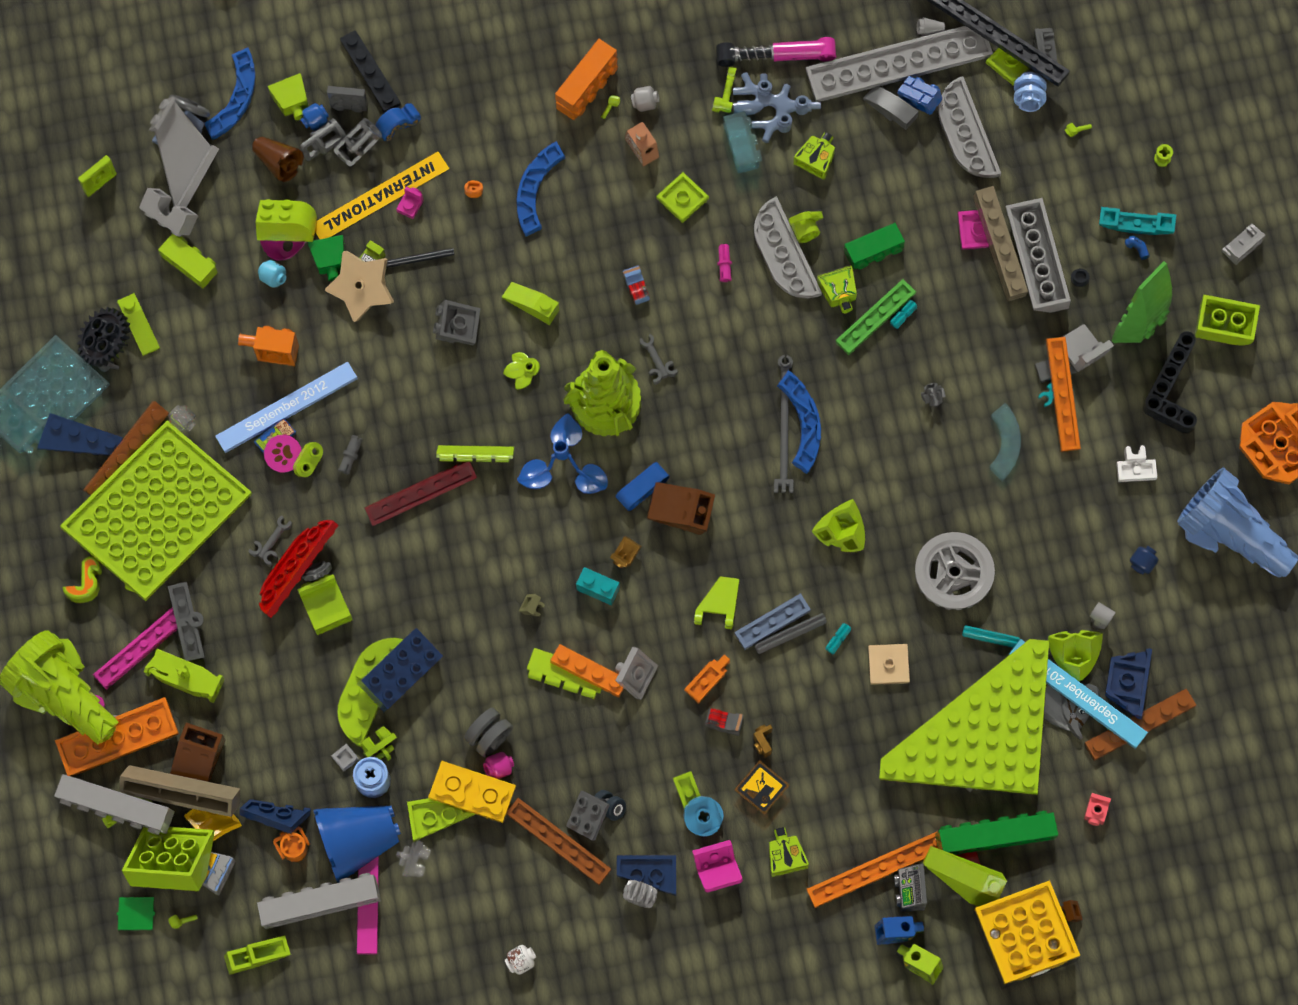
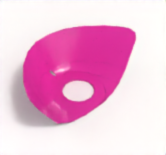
(275, 249)

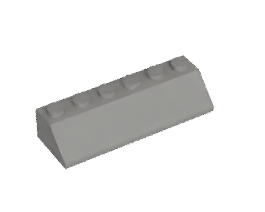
(1038, 256)

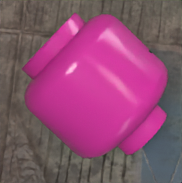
(498, 765)

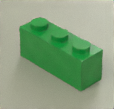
(874, 246)

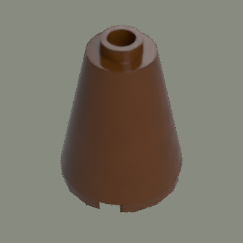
(278, 157)

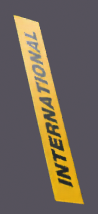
(380, 196)

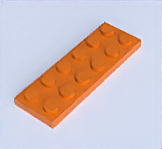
(133, 732)

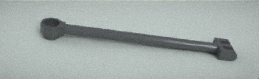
(784, 481)

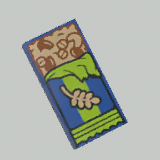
(280, 428)

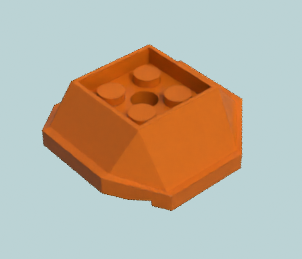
(1259, 438)

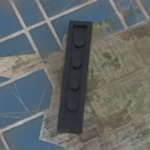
(370, 71)

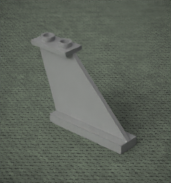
(182, 151)

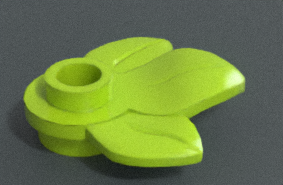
(519, 370)

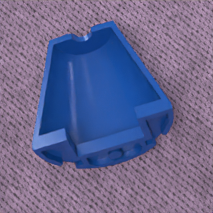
(355, 836)

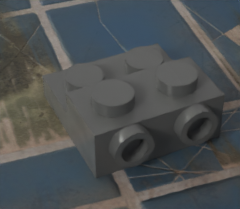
(456, 322)

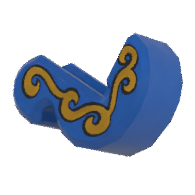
(397, 119)

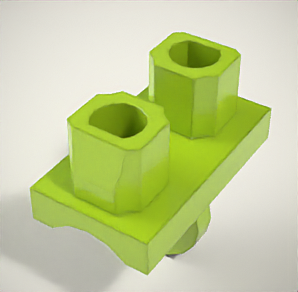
(371, 748)

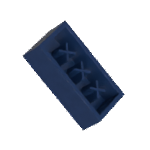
(399, 669)

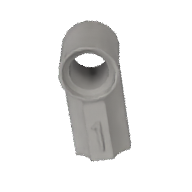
(1101, 616)

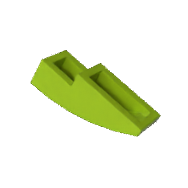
(256, 954)

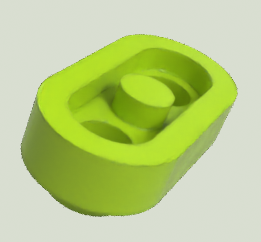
(307, 458)

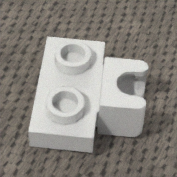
(1136, 467)

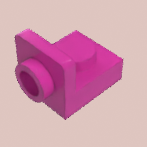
(410, 202)

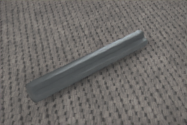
(790, 633)

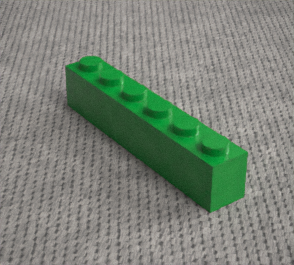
(997, 834)

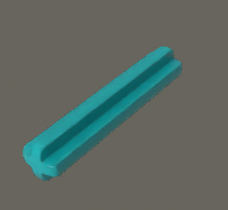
(990, 636)

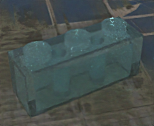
(742, 142)

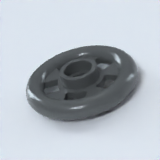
(189, 105)

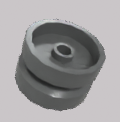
(488, 732)

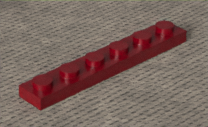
(420, 492)

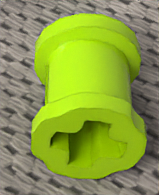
(1167, 151)

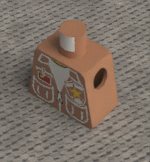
(640, 141)

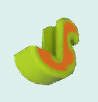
(90, 585)

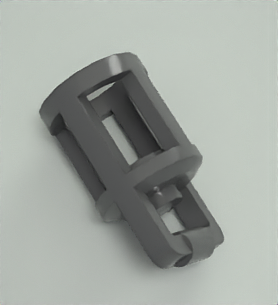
(318, 144)
(354, 145)

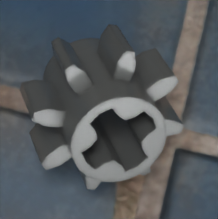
(933, 394)

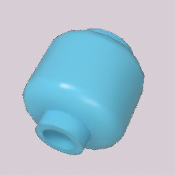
(272, 273)

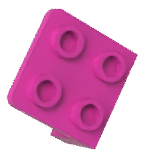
(717, 866)

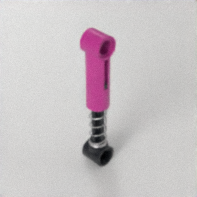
(822, 49)

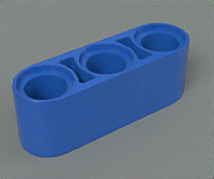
(641, 486)

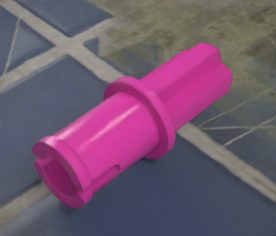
(724, 263)

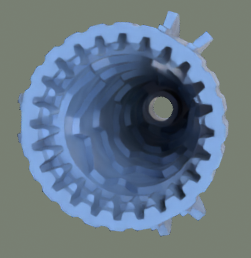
(1225, 516)

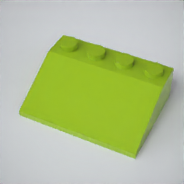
(170, 859)

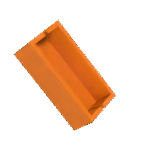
(586, 79)

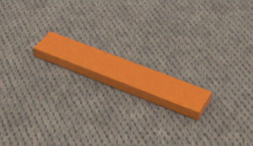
(1063, 394)

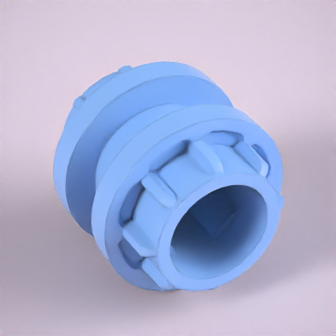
(1030, 91)

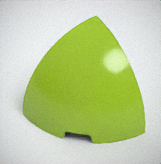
(842, 528)
(1076, 652)

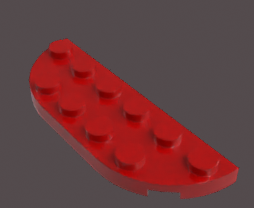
(293, 565)

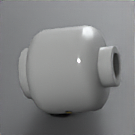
(645, 98)

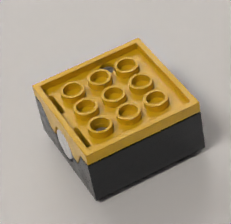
(1025, 934)

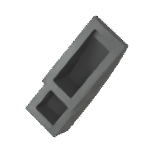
(891, 106)

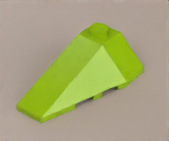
(968, 879)

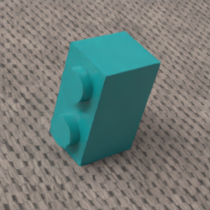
(597, 586)

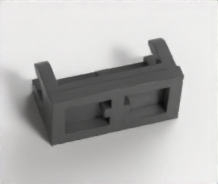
(1045, 42)

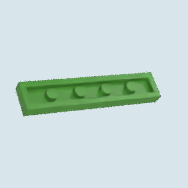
(875, 317)

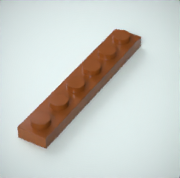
(135, 438)
(1151, 719)
(558, 841)

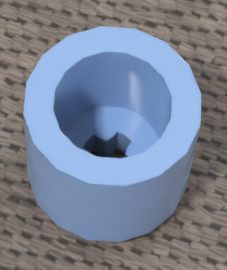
(374, 786)

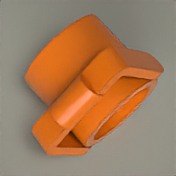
(292, 845)

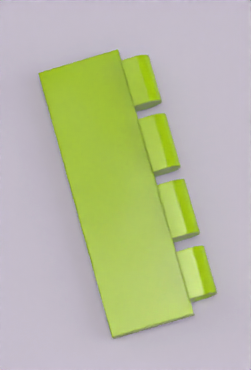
(481, 453)
(540, 665)

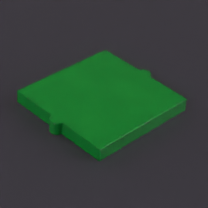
(136, 913)

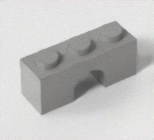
(156, 206)

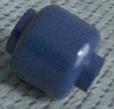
(1144, 560)

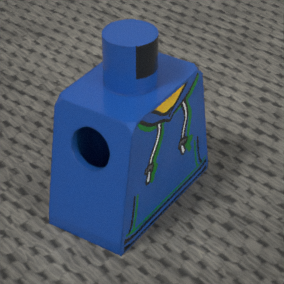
(890, 929)

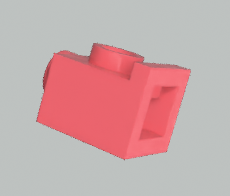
(1097, 801)

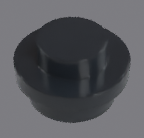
(1080, 277)

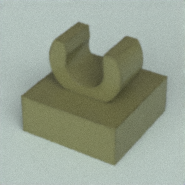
(529, 605)

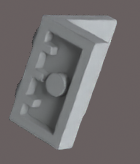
(1084, 348)

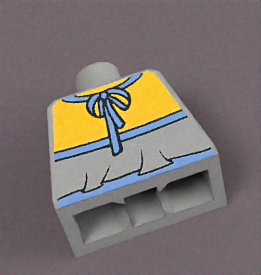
(218, 872)

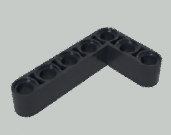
(1167, 383)

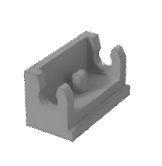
(1244, 244)

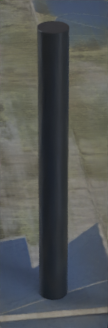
(420, 257)

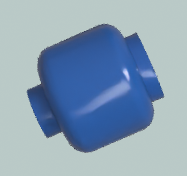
(314, 116)

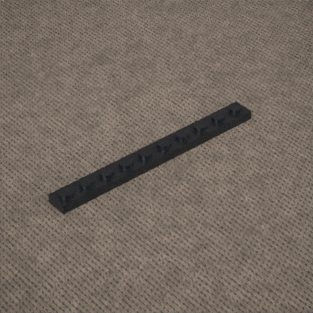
(1004, 39)

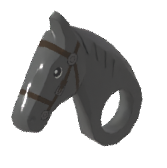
(1064, 713)

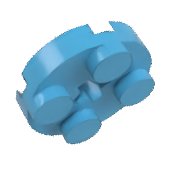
(698, 826)

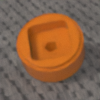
(473, 189)

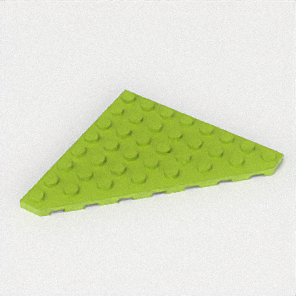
(984, 735)

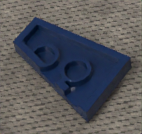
(653, 870)

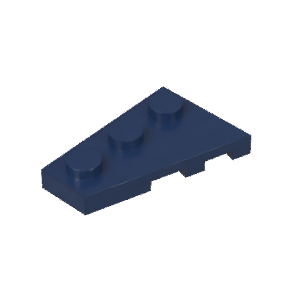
(267, 813)

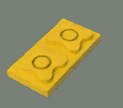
(472, 791)

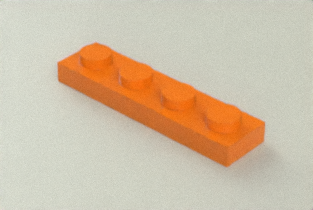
(587, 670)

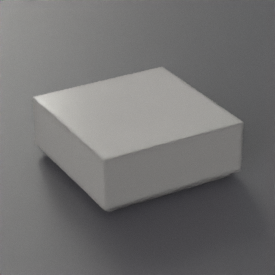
(345, 757)

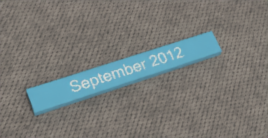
(1092, 704)

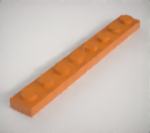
(871, 871)

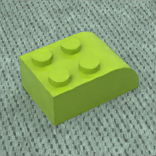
(285, 221)
(1227, 321)

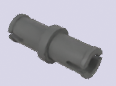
(350, 455)

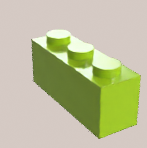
(188, 260)

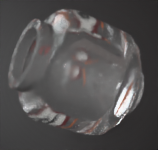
(182, 418)

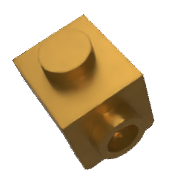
(625, 552)
(761, 743)

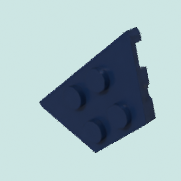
(1128, 681)

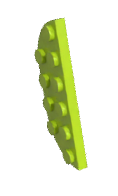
(355, 707)

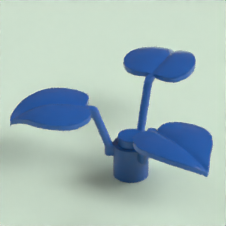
(564, 434)

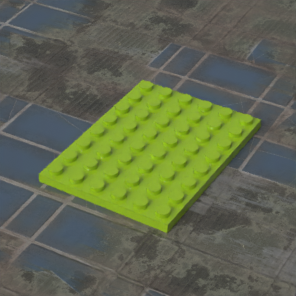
(156, 510)

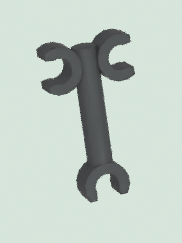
(661, 371)
(264, 552)

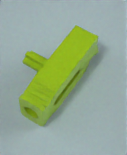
(184, 675)

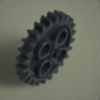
(103, 337)

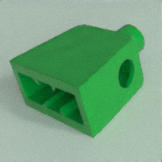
(328, 255)

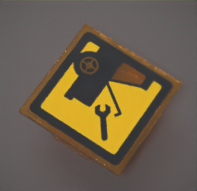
(762, 787)

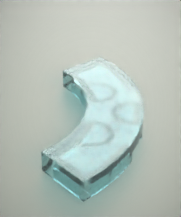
(1010, 442)

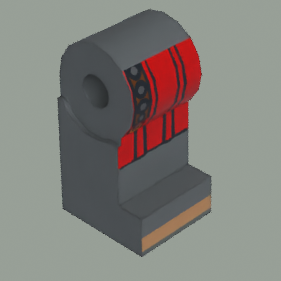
(724, 721)

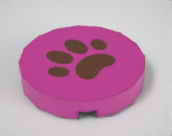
(281, 453)

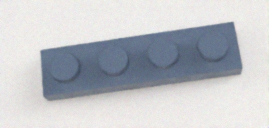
(772, 621)

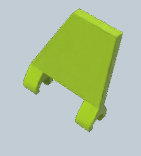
(720, 600)

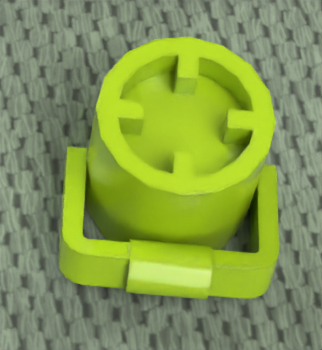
(805, 225)

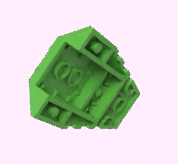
(1147, 309)

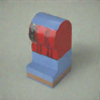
(636, 285)

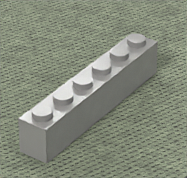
(115, 804)
(319, 901)

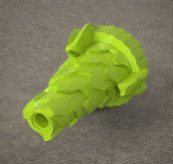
(605, 396)
(47, 680)

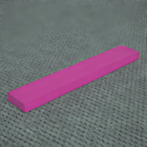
(137, 650)
(368, 917)

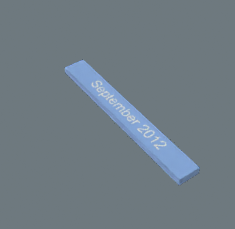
(286, 407)

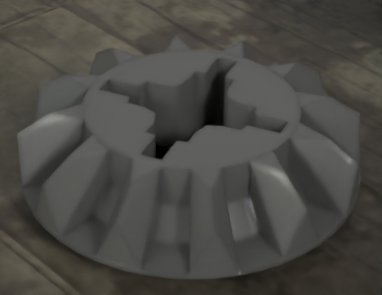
(317, 570)

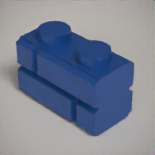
(920, 94)

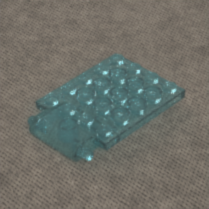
(50, 382)

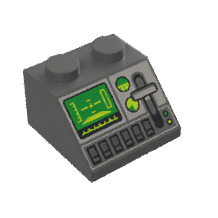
(911, 888)

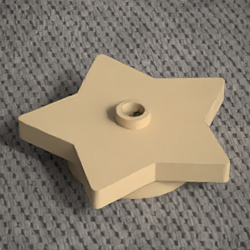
(348, 288)

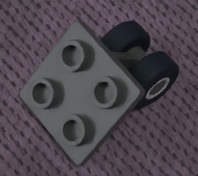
(591, 811)

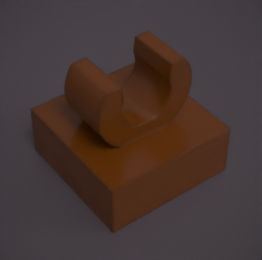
(1072, 911)

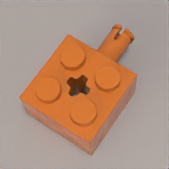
(272, 345)

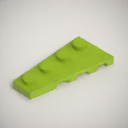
(431, 816)

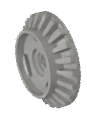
(945, 551)

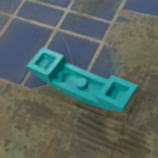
(1137, 223)

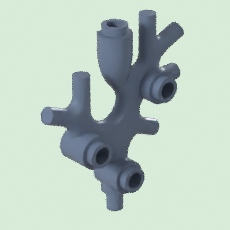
(780, 102)

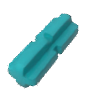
(905, 312)
(837, 640)

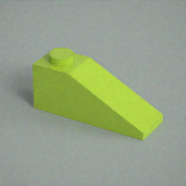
(532, 302)
(138, 324)

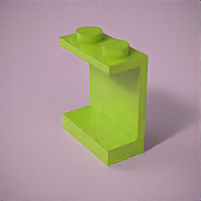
(324, 604)

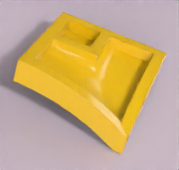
(219, 823)

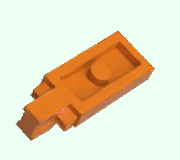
(707, 679)

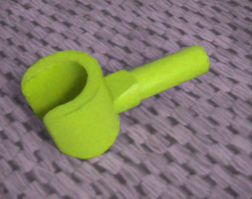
(613, 101)
(1072, 130)
(175, 922)

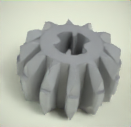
(640, 893)

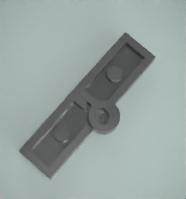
(186, 621)

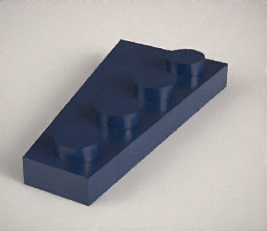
(71, 436)

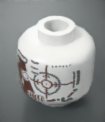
(520, 959)

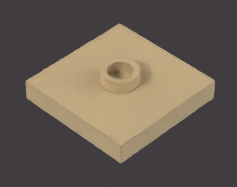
(888, 664)

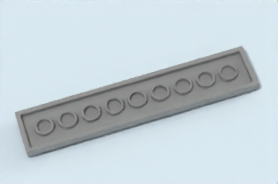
(896, 62)

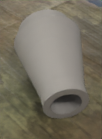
(927, 26)

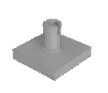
(636, 672)

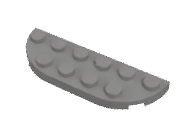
(966, 131)
(783, 252)

